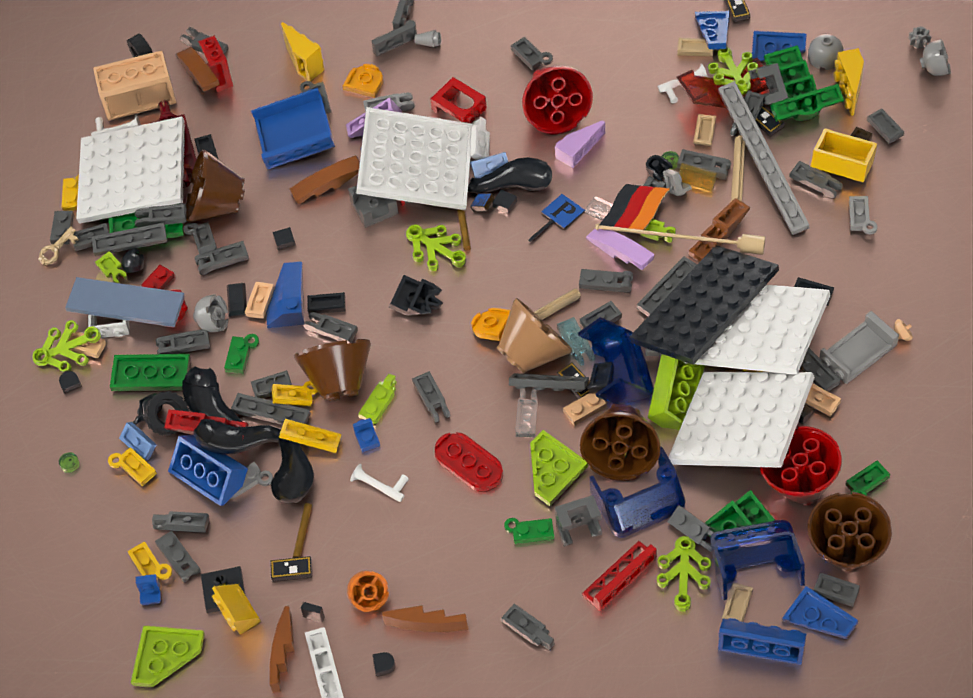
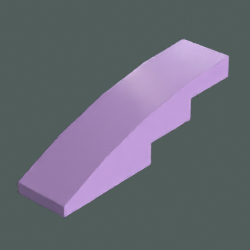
(621, 246)

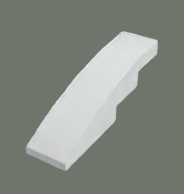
(323, 664)

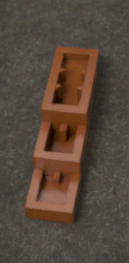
(197, 69)
(324, 179)
(721, 228)
(416, 619)
(282, 644)

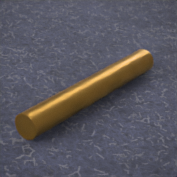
(464, 229)
(302, 530)

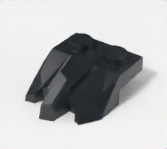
(415, 297)

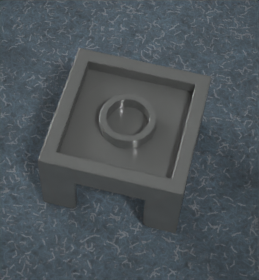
(773, 80)
(372, 208)
(575, 515)

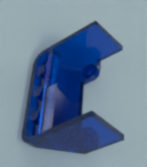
(630, 373)
(643, 507)
(755, 546)

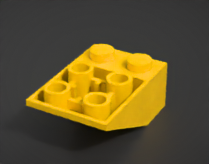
(303, 53)
(849, 76)
(235, 607)

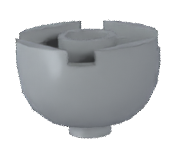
(824, 51)
(936, 59)
(211, 313)

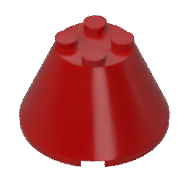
(557, 99)
(808, 467)

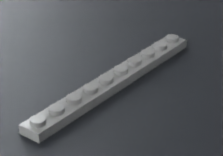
(763, 158)

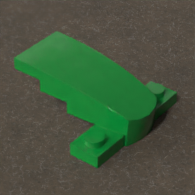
(803, 98)

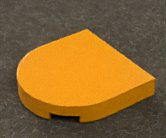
(364, 80)
(490, 323)

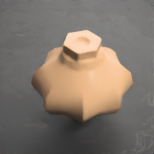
(903, 330)

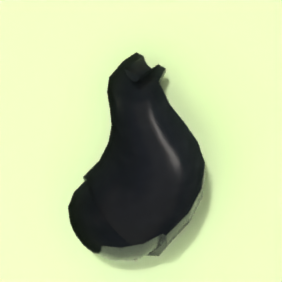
(519, 173)
(203, 394)
(228, 439)
(295, 473)

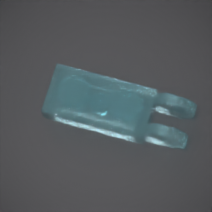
(569, 331)

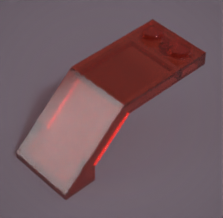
(705, 92)

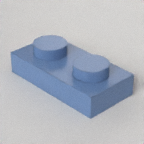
(488, 164)
(137, 440)

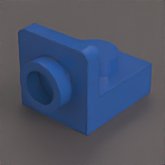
(366, 435)
(149, 589)

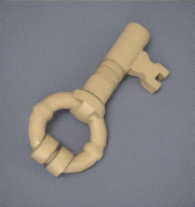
(69, 234)

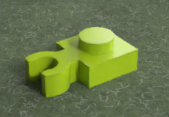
(659, 226)
(110, 266)

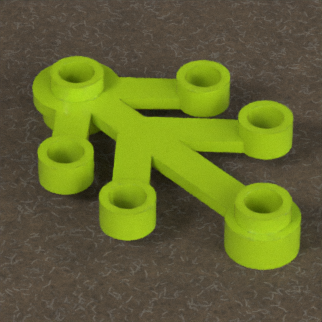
(725, 56)
(435, 244)
(64, 346)
(683, 568)

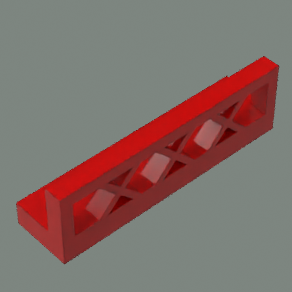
(622, 578)

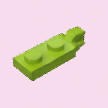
(379, 399)

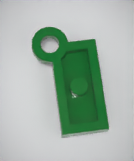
(239, 353)
(868, 478)
(530, 530)

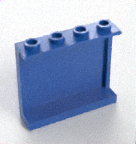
(293, 128)

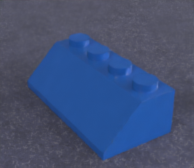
(206, 471)
(761, 641)

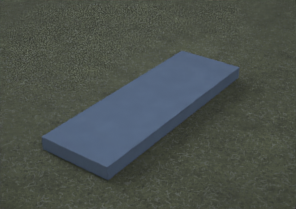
(125, 302)

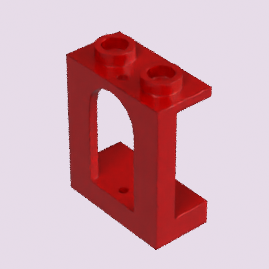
(217, 62)
(442, 98)

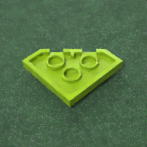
(553, 467)
(163, 652)

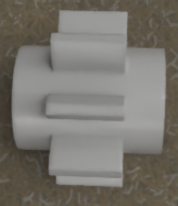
(919, 37)

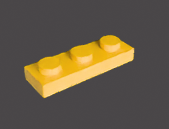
(310, 435)

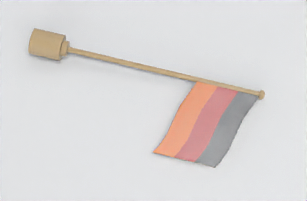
(637, 206)

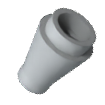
(429, 38)

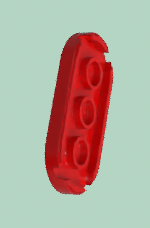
(468, 461)

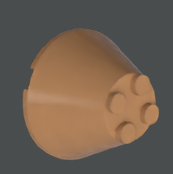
(529, 340)

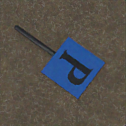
(562, 212)

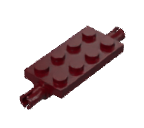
(189, 153)

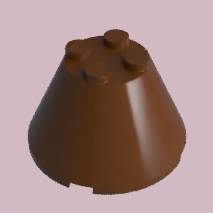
(214, 189)
(335, 367)
(609, 438)
(849, 530)

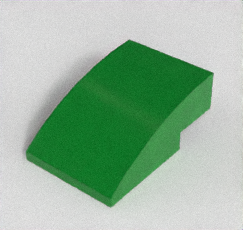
(743, 512)

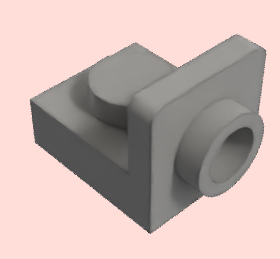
(674, 183)

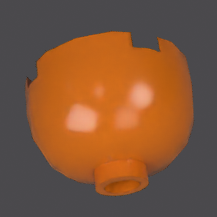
(367, 591)

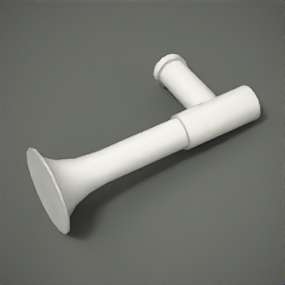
(668, 86)
(99, 123)
(394, 493)

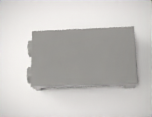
(860, 348)

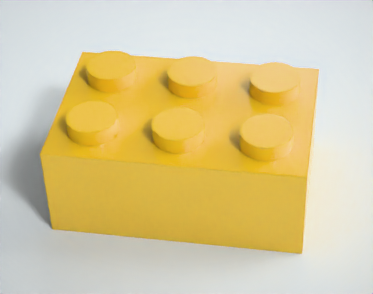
(843, 155)

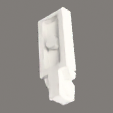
(479, 139)

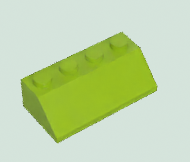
(673, 391)

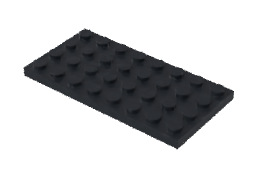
(704, 304)

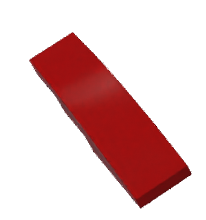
(188, 421)

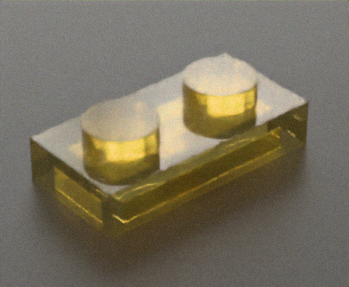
(697, 176)

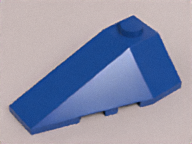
(287, 301)

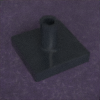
(219, 578)

